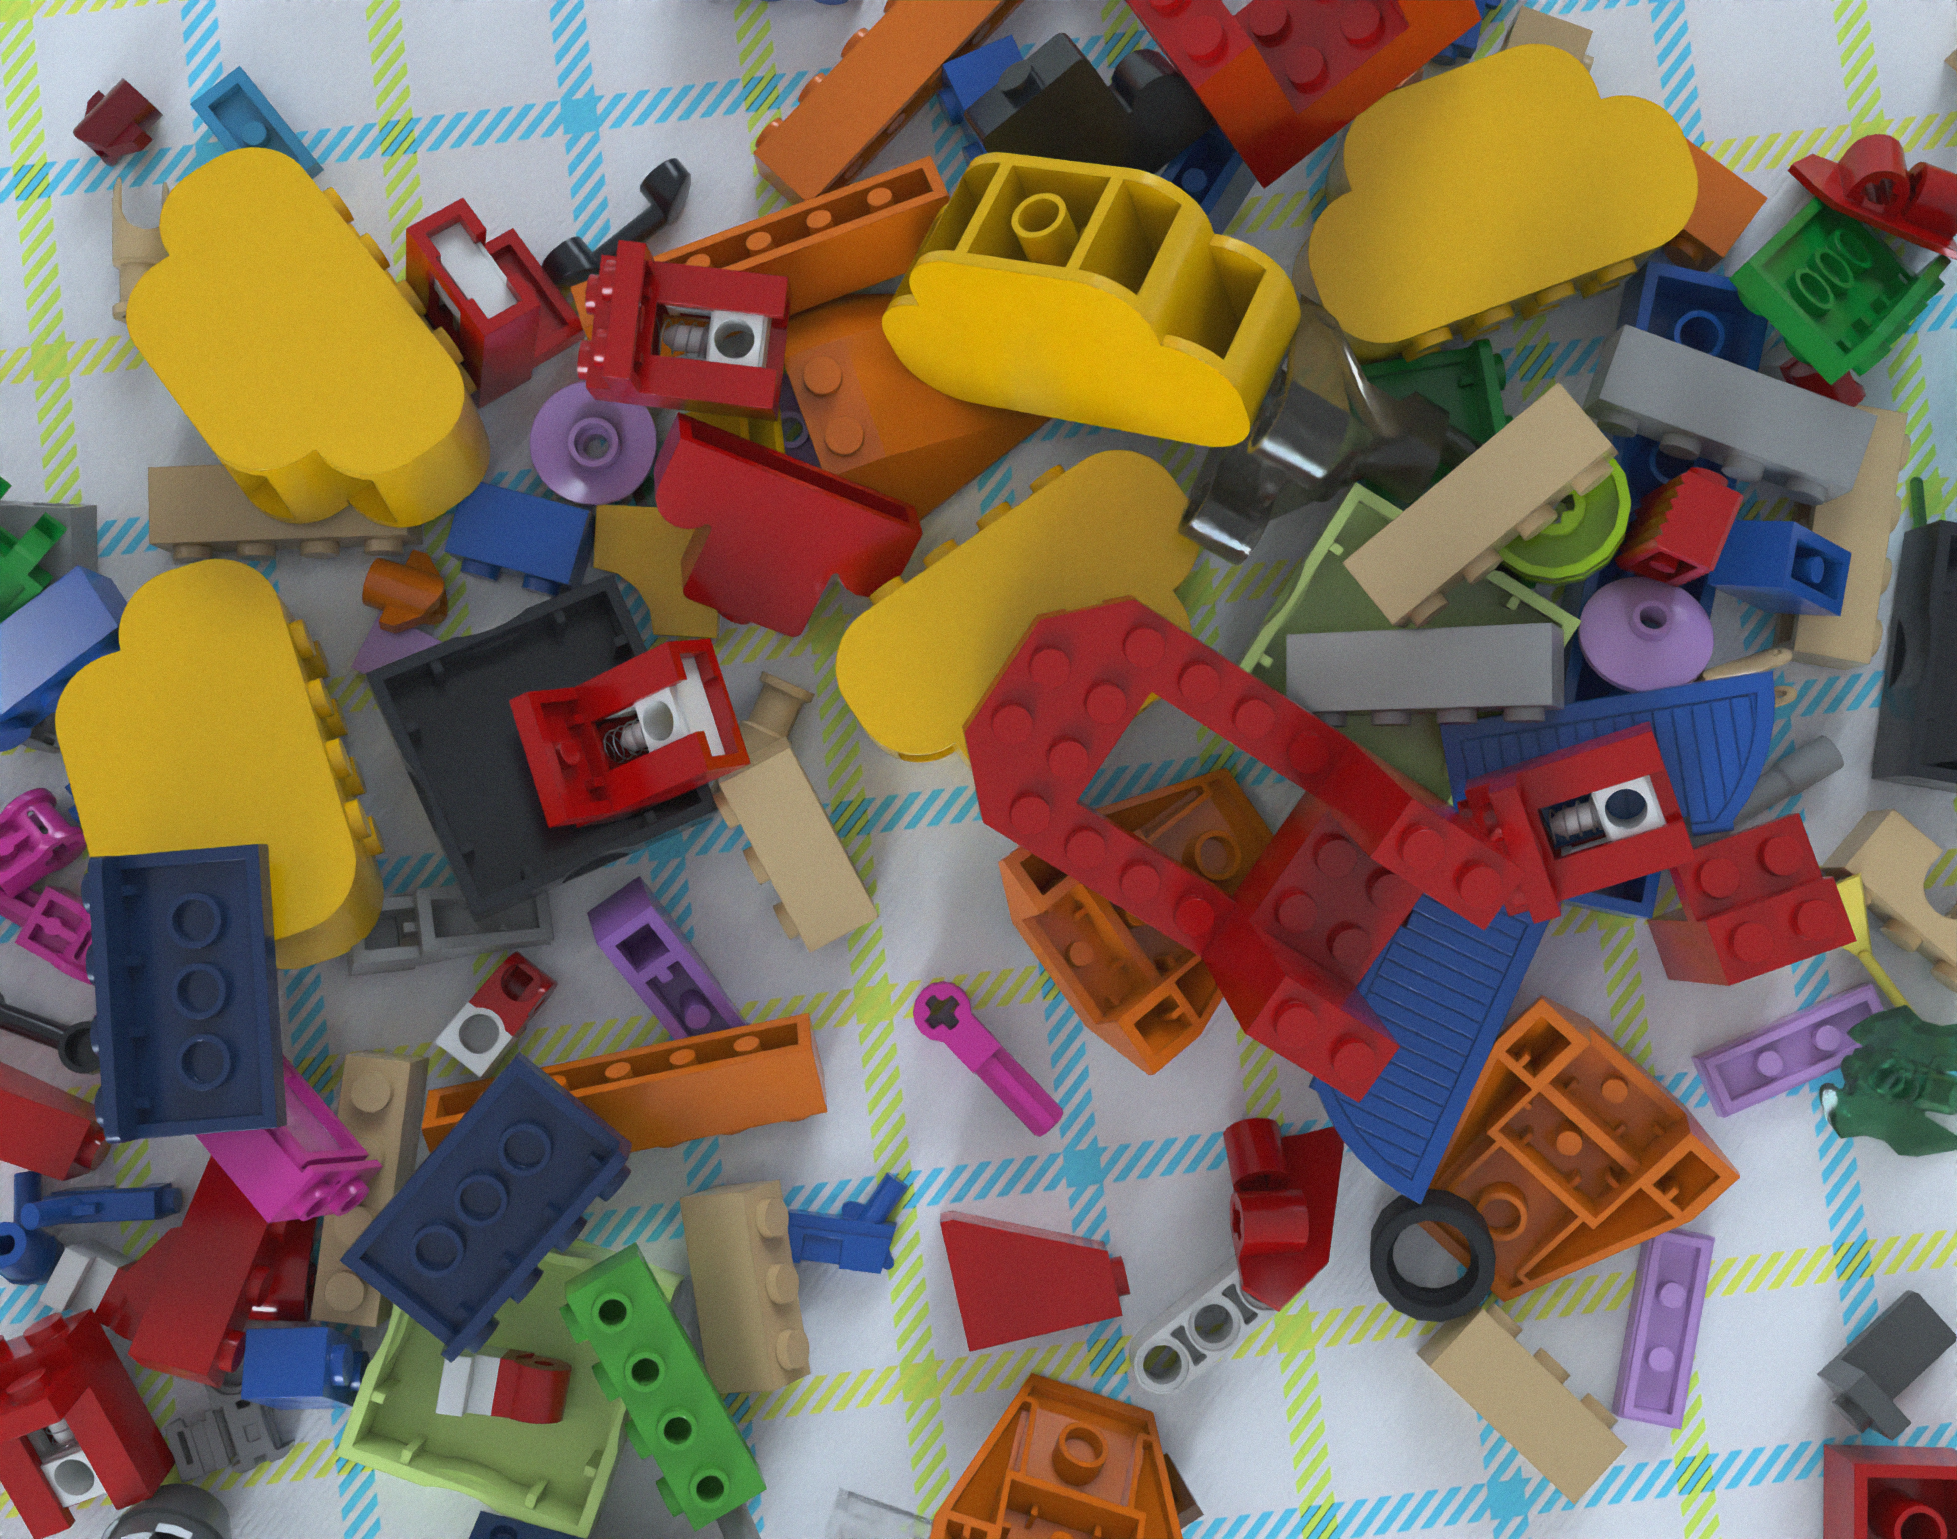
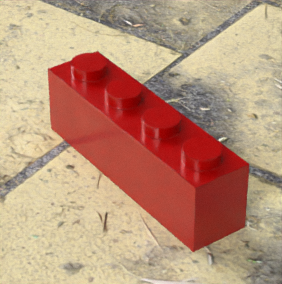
(209, 1284)

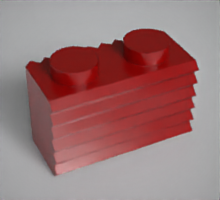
(1680, 528)

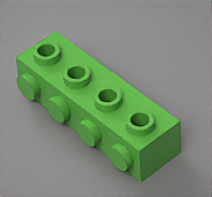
(663, 1386)

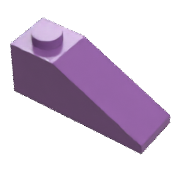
(661, 963)

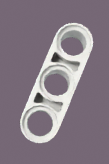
(1194, 1348)

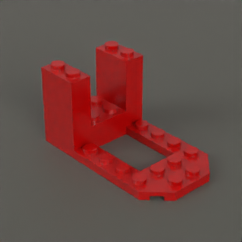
(1297, 70)
(1321, 890)

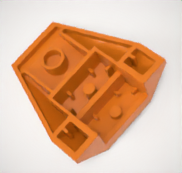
(881, 420)
(1113, 968)
(1571, 1153)
(1064, 1470)

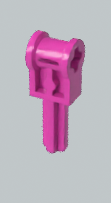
(28, 853)
(52, 927)
(988, 1059)

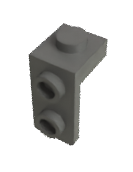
(1885, 1362)

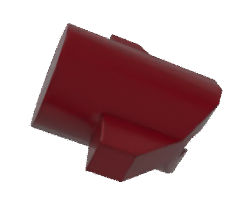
(117, 123)

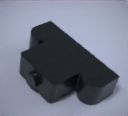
(1065, 110)

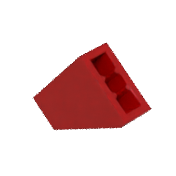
(47, 1127)
(1027, 1279)

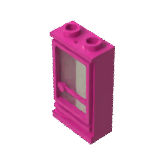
(298, 1168)

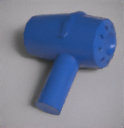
(27, 1254)

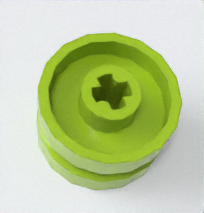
(1582, 541)

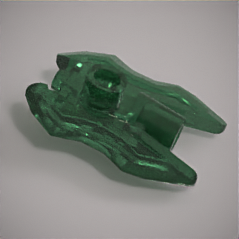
(1895, 1083)

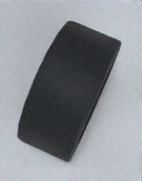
(1423, 1302)

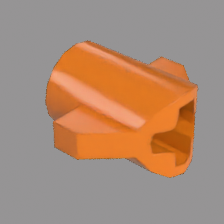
(406, 593)

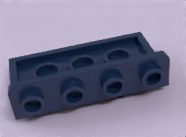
(184, 993)
(490, 1206)

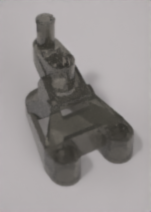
(1312, 446)

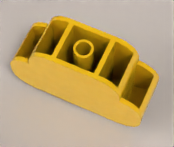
(1490, 202)
(1092, 303)
(304, 351)
(939, 640)
(223, 739)

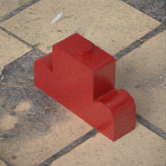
(773, 527)

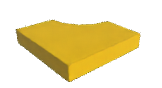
(648, 555)

